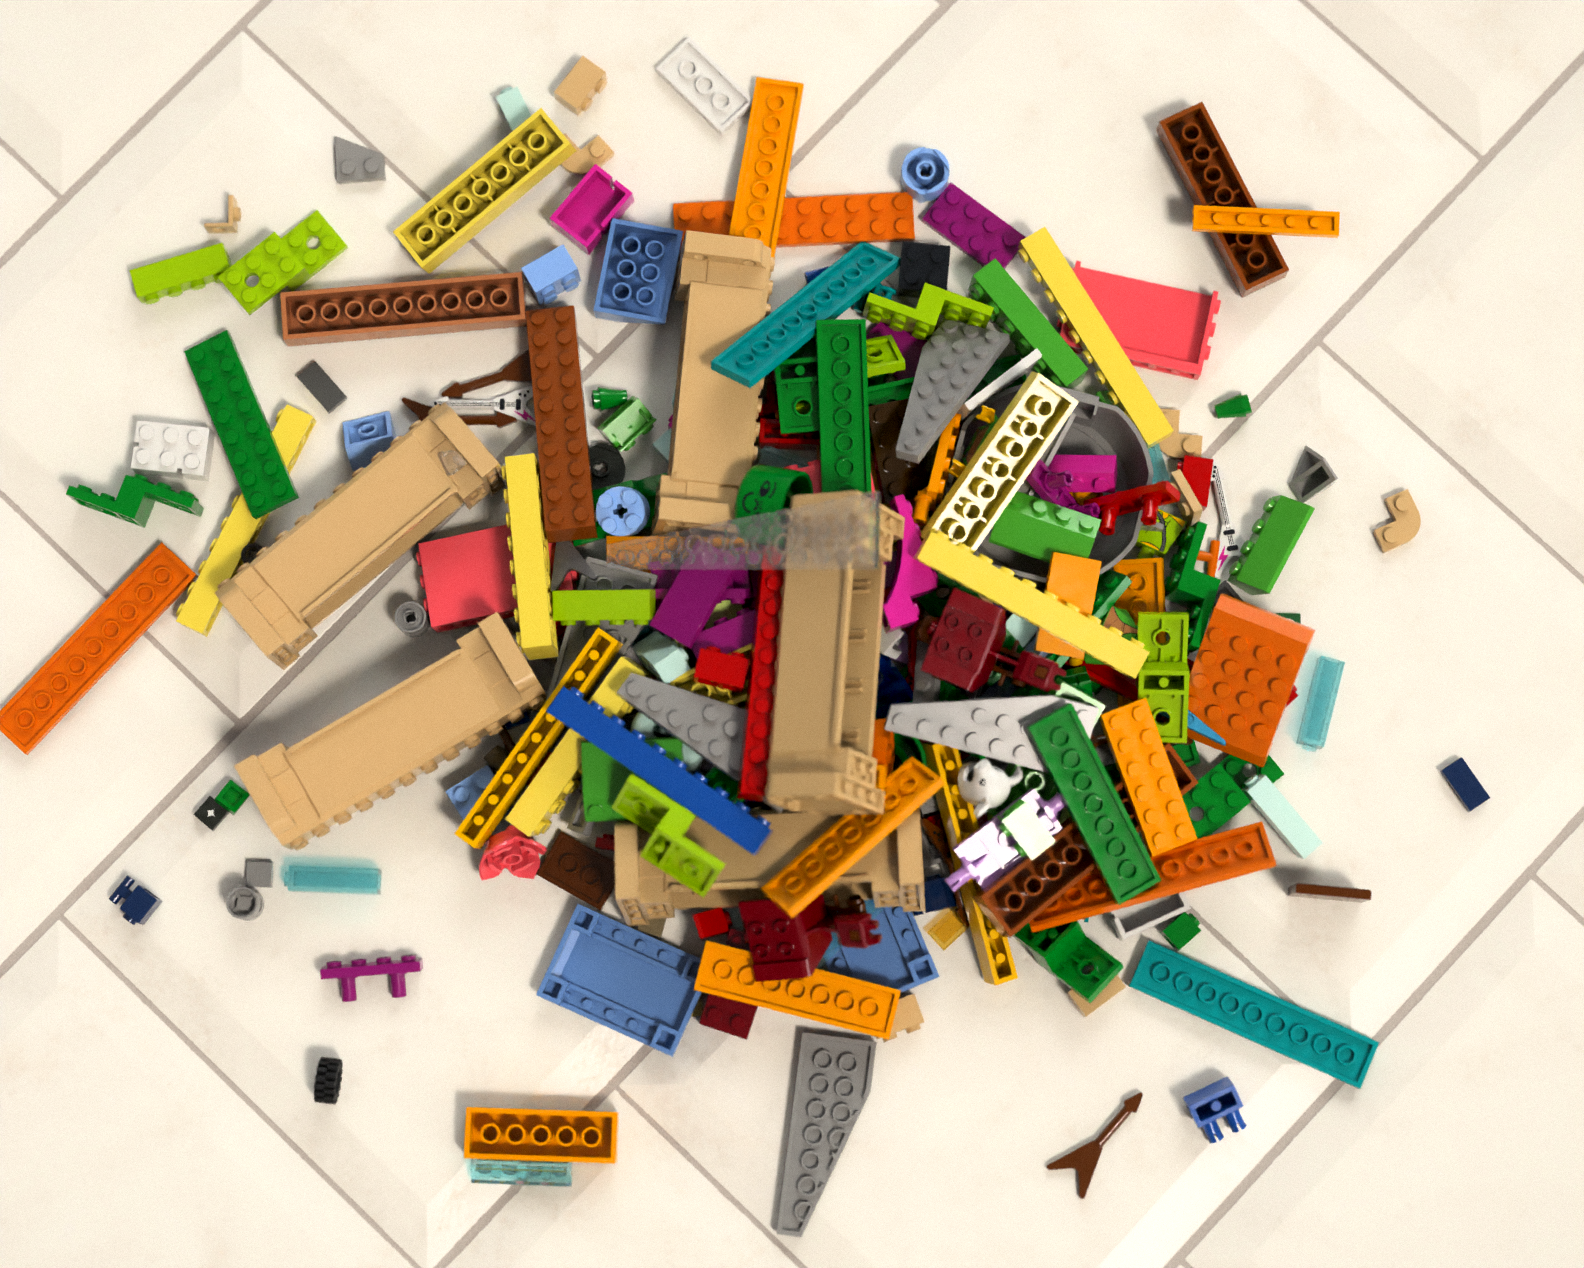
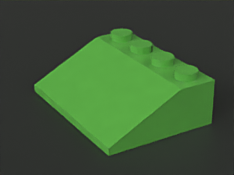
(605, 777)

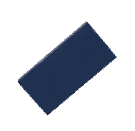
(1465, 784)

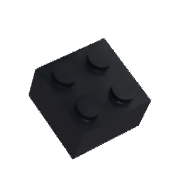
(922, 265)

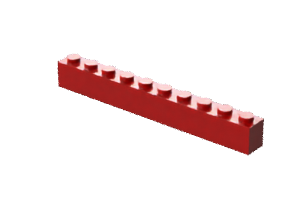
(761, 680)

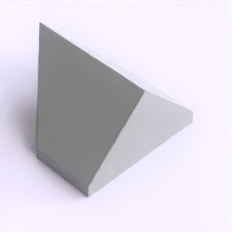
(1311, 475)

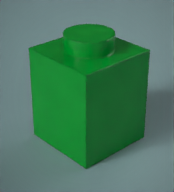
(1181, 930)

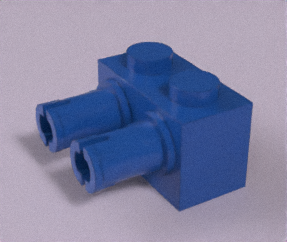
(1213, 1103)

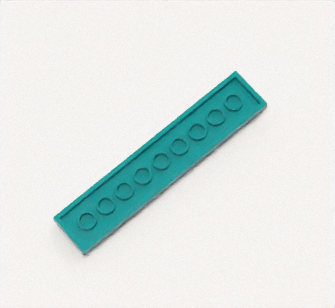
(794, 321)
(1254, 1014)

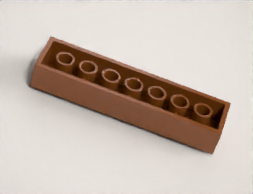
(1215, 181)

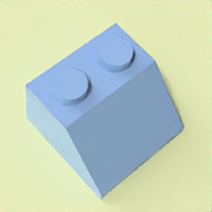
(367, 437)

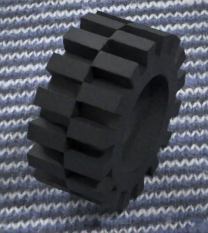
(328, 1080)

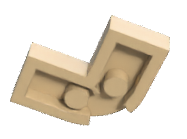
(583, 160)
(1179, 444)
(1405, 523)

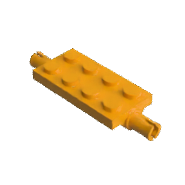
(934, 493)

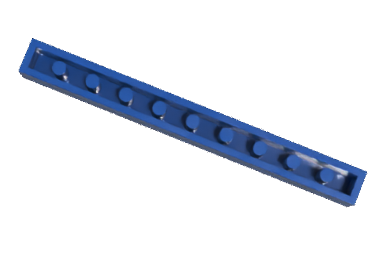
(660, 771)

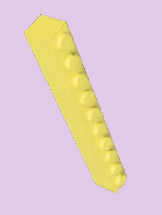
(1093, 336)
(239, 530)
(1030, 604)

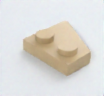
(1188, 504)

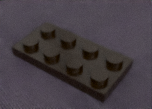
(893, 474)

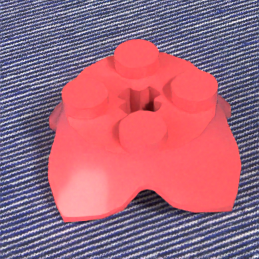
(511, 851)

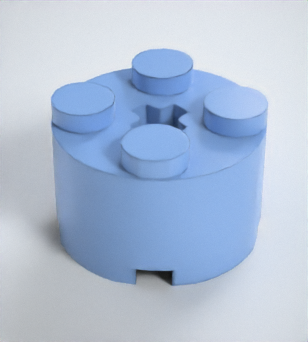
(925, 161)
(608, 511)

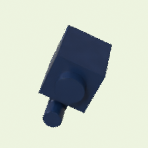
(937, 895)
(139, 903)

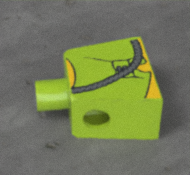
(1156, 542)

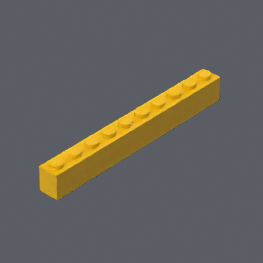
(535, 743)
(959, 823)

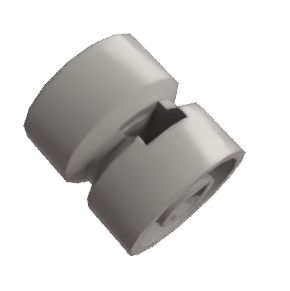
(412, 619)
(245, 903)

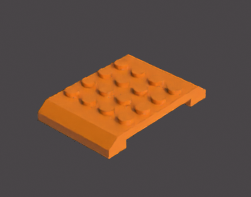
(1245, 676)

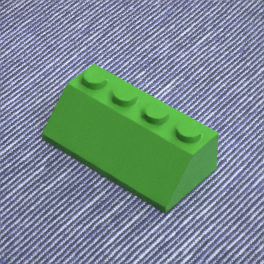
(1043, 528)
(1269, 545)

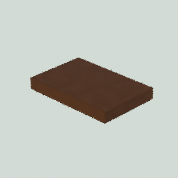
(579, 871)
(1329, 892)

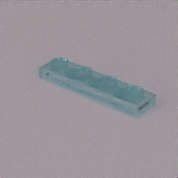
(521, 1172)

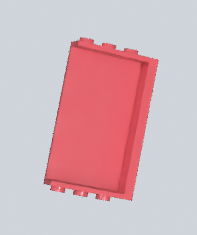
(1152, 322)
(472, 578)

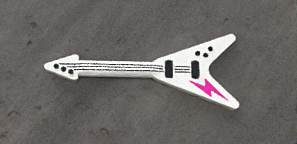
(511, 404)
(1229, 537)

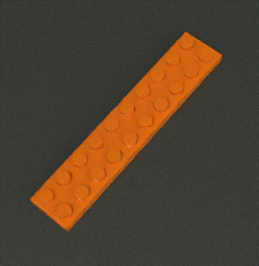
(816, 219)
(94, 648)
(1180, 870)

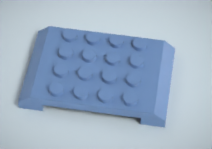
(895, 962)
(623, 980)

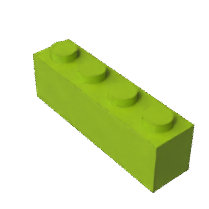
(180, 273)
(604, 605)

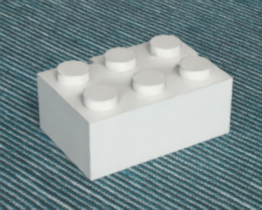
(173, 447)
(1147, 914)

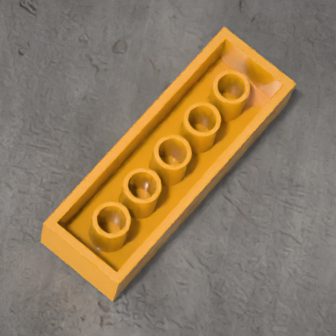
(541, 1135)

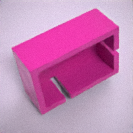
(591, 208)

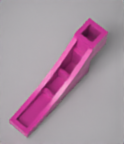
(910, 577)

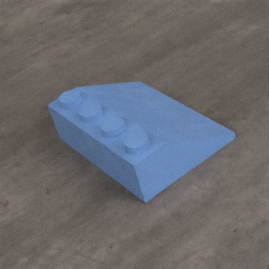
(637, 273)

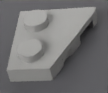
(358, 163)

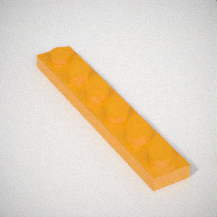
(1265, 221)

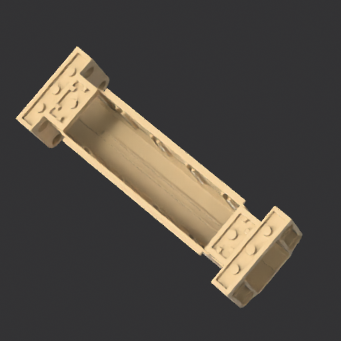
(713, 416)
(357, 534)
(829, 683)
(393, 737)
(887, 873)

